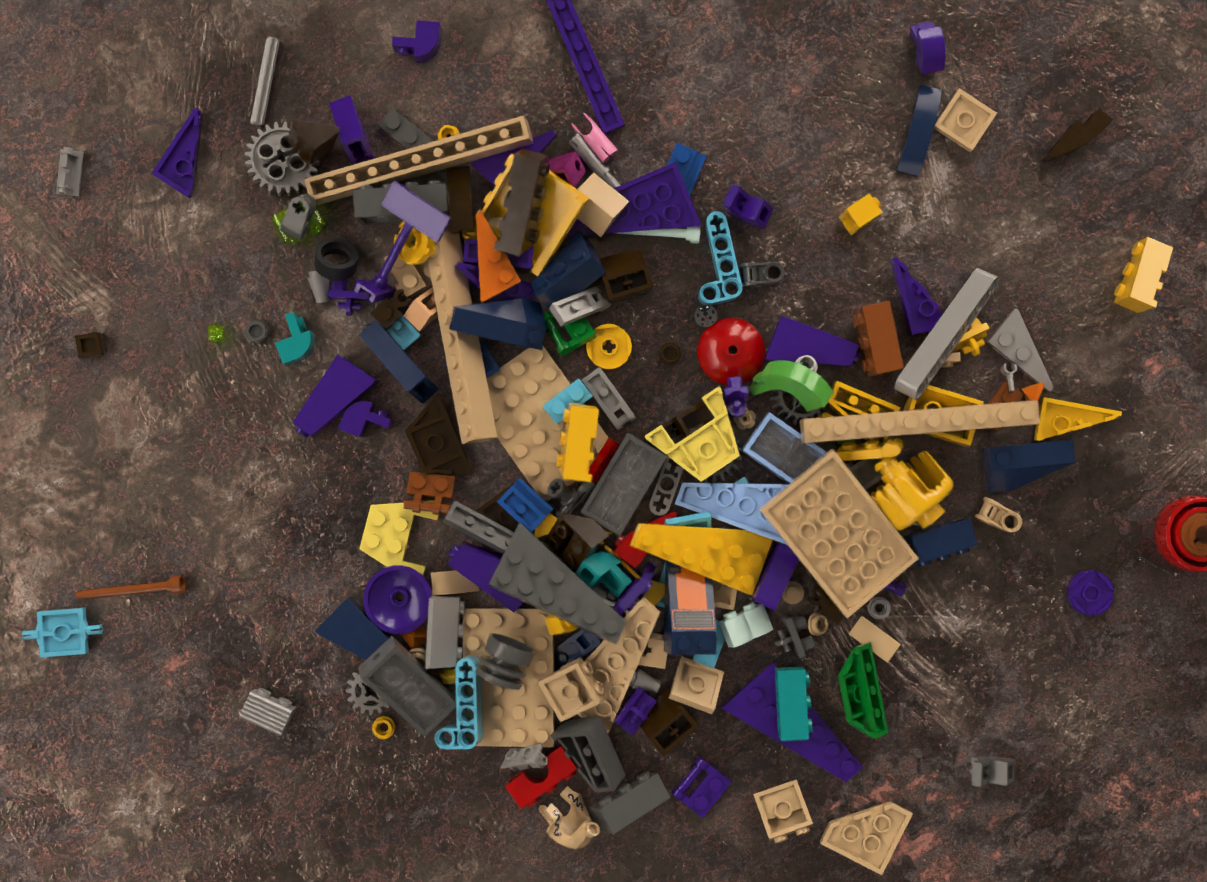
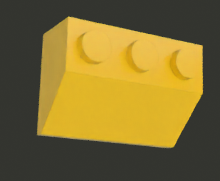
(939, 398)

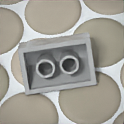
(444, 631)

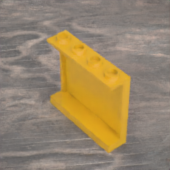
(560, 211)

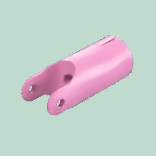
(598, 142)

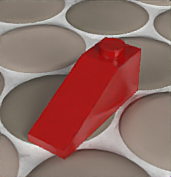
(631, 554)

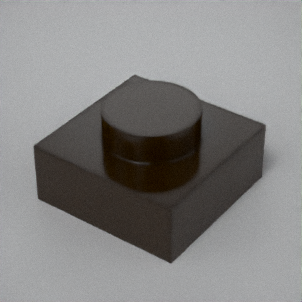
(89, 345)

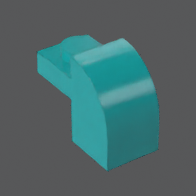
(299, 345)
(604, 568)

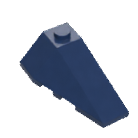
(508, 321)
(1020, 464)

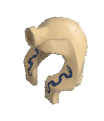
(576, 827)

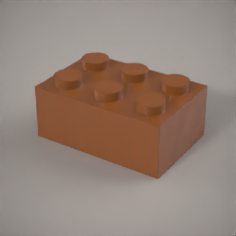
(877, 339)

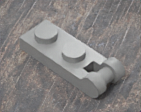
(579, 305)
(608, 398)

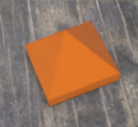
(1033, 392)
(416, 637)

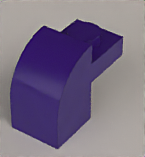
(424, 45)
(930, 47)
(746, 207)
(359, 415)

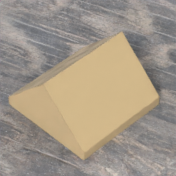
(602, 207)

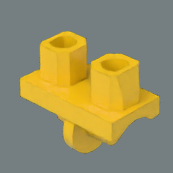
(973, 338)

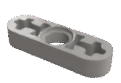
(667, 502)

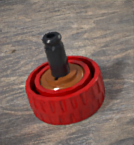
(1182, 533)

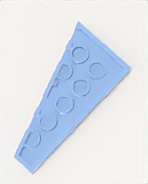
(733, 504)

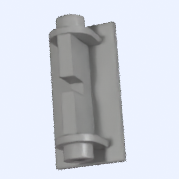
(69, 172)
(524, 757)

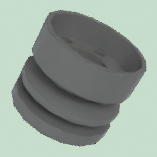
(503, 665)

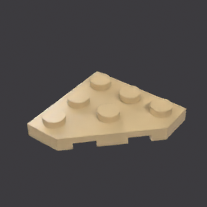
(868, 835)

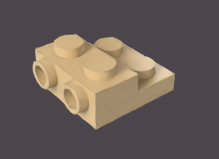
(410, 277)
(572, 689)
(783, 811)

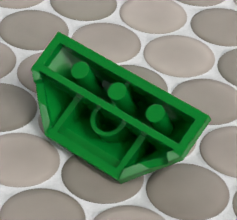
(862, 692)

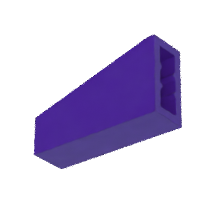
(796, 339)
(334, 394)
(479, 567)
(775, 576)

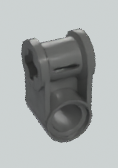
(297, 221)
(759, 274)

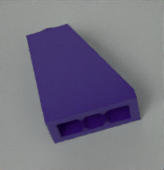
(351, 130)

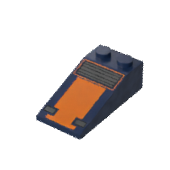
(688, 613)

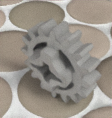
(364, 696)

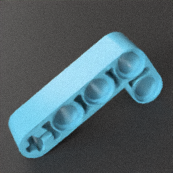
(719, 257)
(464, 701)

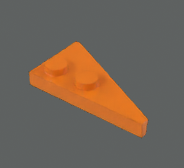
(495, 269)

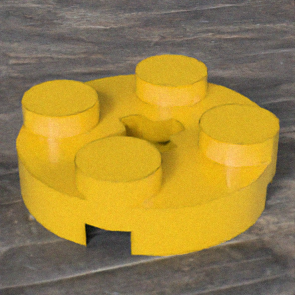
(419, 252)
(619, 355)

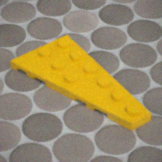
(716, 553)

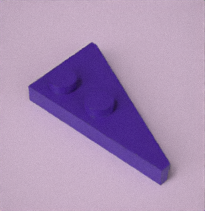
(179, 160)
(493, 165)
(522, 290)
(918, 308)
(642, 585)

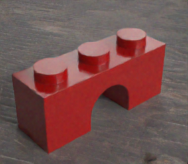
(527, 789)

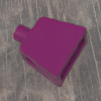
(568, 167)

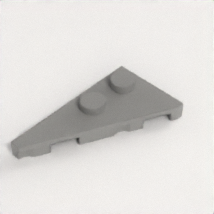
(1016, 345)

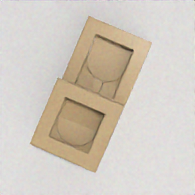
(451, 583)
(882, 643)

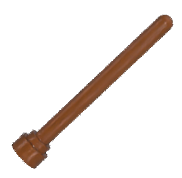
(175, 585)

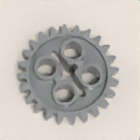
(291, 177)

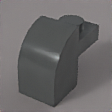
(991, 770)

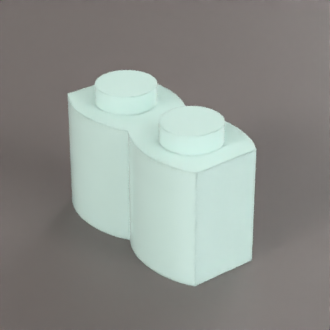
(745, 625)

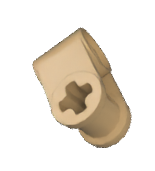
(994, 514)

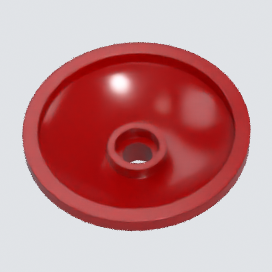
(715, 356)

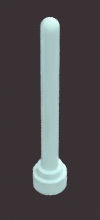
(691, 233)

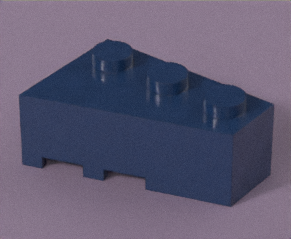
(569, 271)
(942, 541)

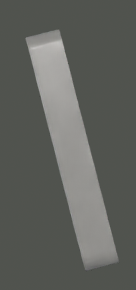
(946, 333)

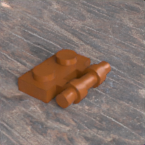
(429, 486)

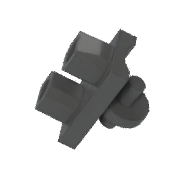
(800, 645)

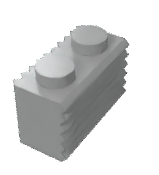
(267, 711)

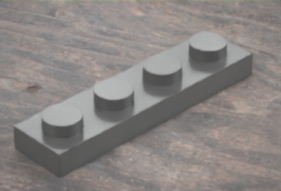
(406, 134)

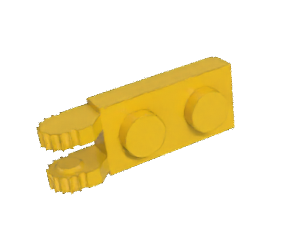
(870, 450)

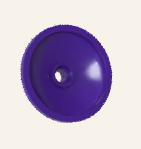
(382, 603)

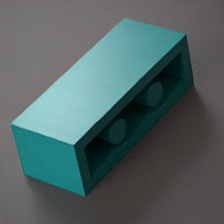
(792, 703)

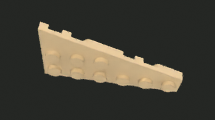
(616, 664)

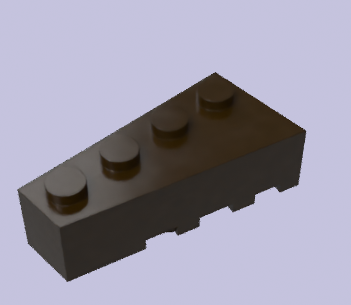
(523, 202)

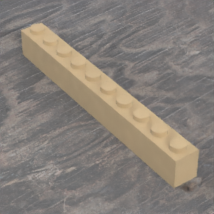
(421, 160)
(461, 349)
(919, 421)

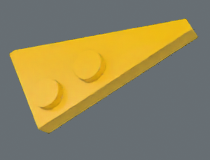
(1062, 417)

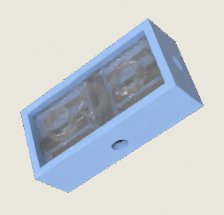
(780, 449)

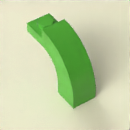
(795, 379)

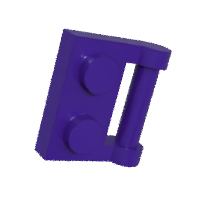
(707, 790)

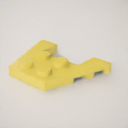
(707, 447)
(388, 533)

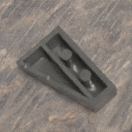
(592, 751)
(629, 802)

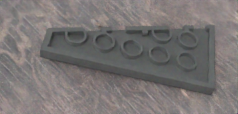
(543, 581)

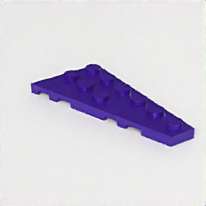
(654, 203)
(758, 708)

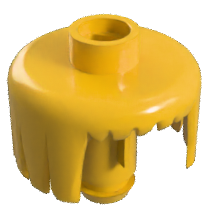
(911, 492)

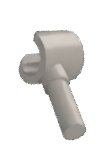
(1009, 375)

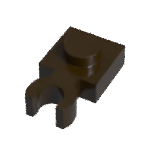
(389, 311)
(828, 607)

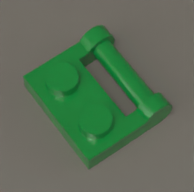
(579, 331)

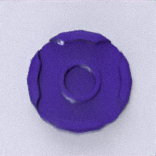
(1090, 592)

